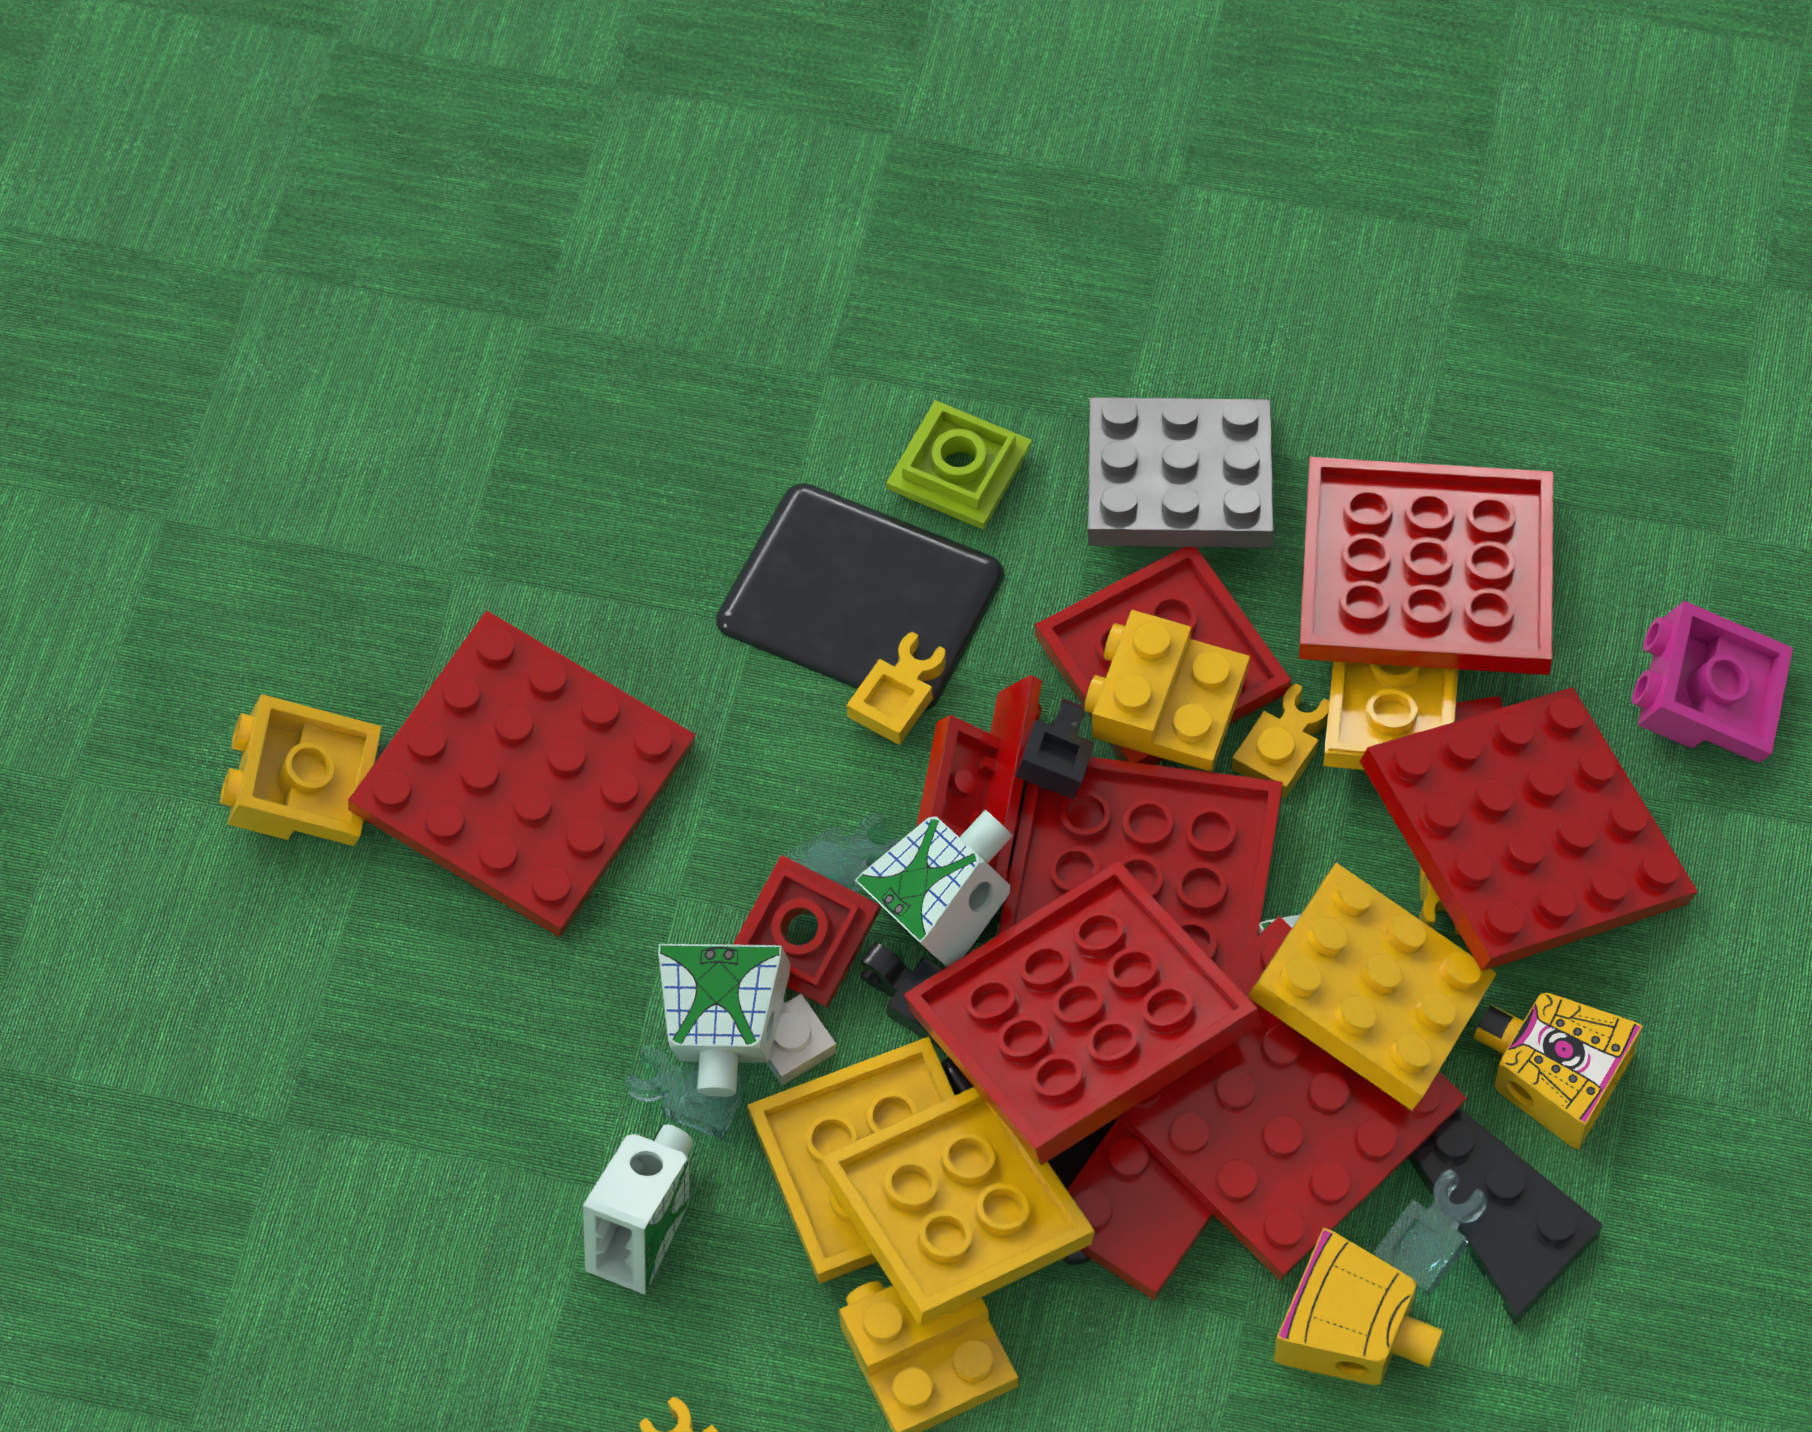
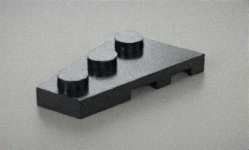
(1528, 1225)

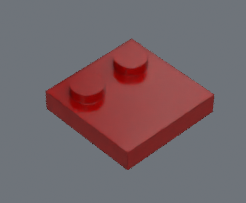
(1138, 1212)

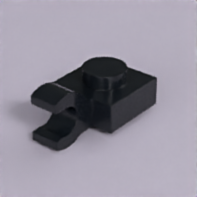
(1055, 754)
(890, 975)

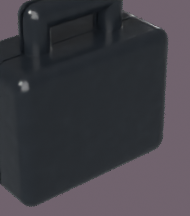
(848, 583)

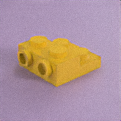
(1165, 691)
(298, 771)
(927, 1369)

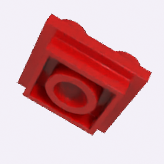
(842, 927)

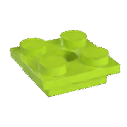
(962, 492)

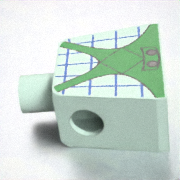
(942, 883)
(722, 1007)
(637, 1207)

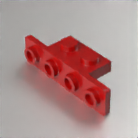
(978, 768)

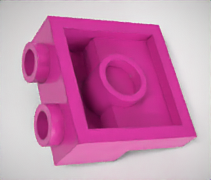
(1712, 682)

